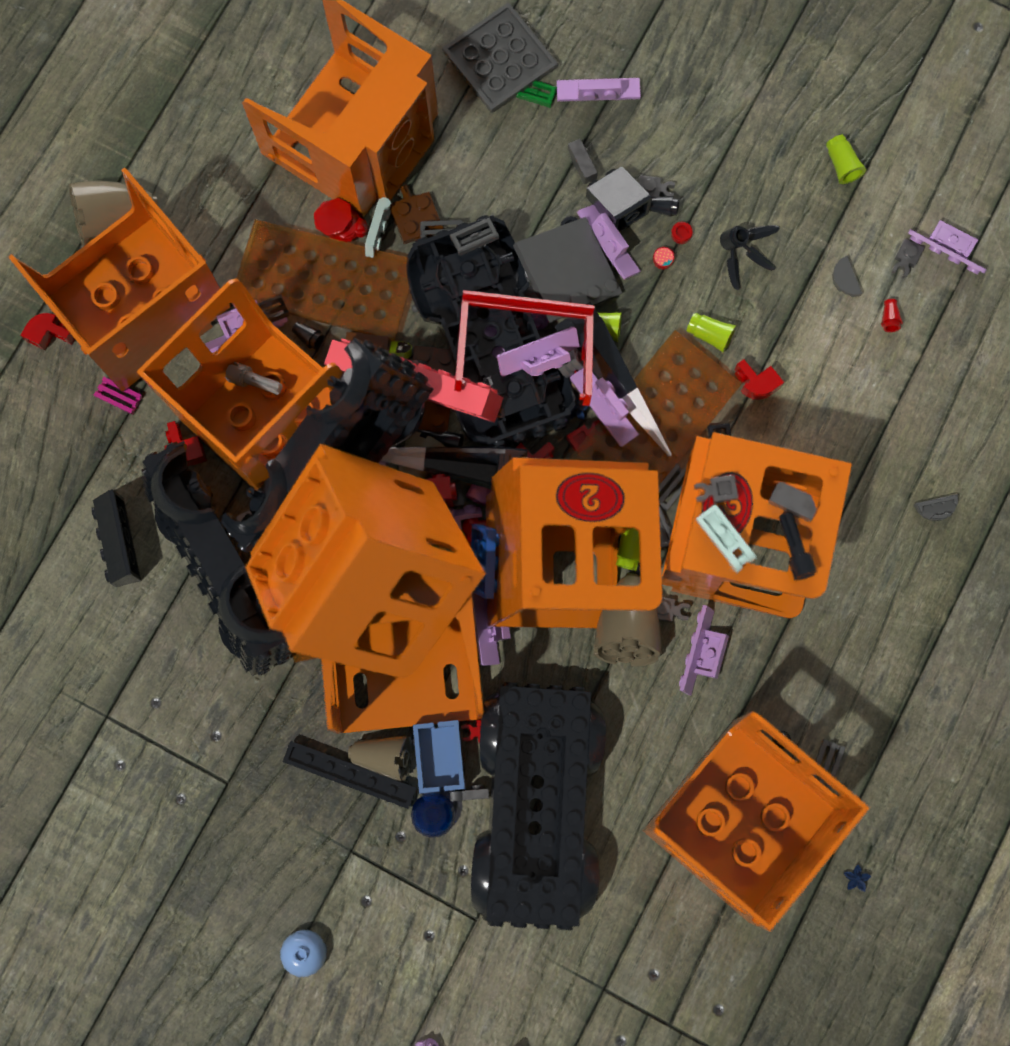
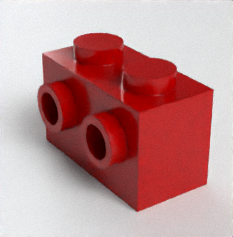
(445, 488)

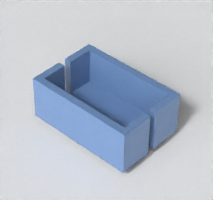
(439, 757)

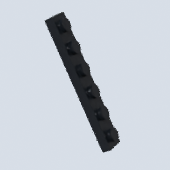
(349, 775)

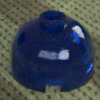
(433, 815)

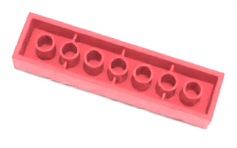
(474, 398)

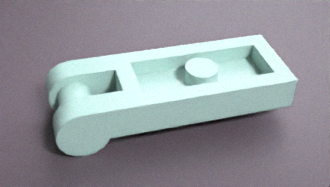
(377, 227)
(725, 537)

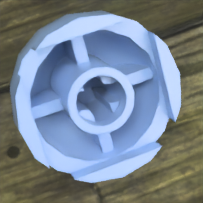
(303, 953)

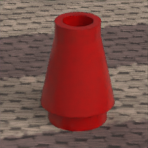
(891, 316)

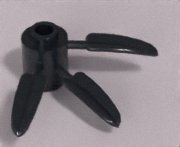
(738, 237)

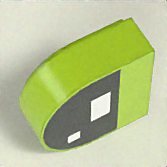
(401, 349)

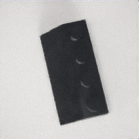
(116, 539)

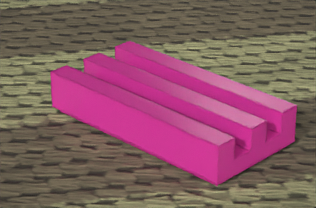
(102, 387)

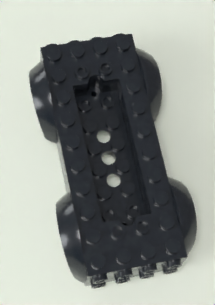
(437, 284)
(370, 410)
(189, 522)
(556, 872)

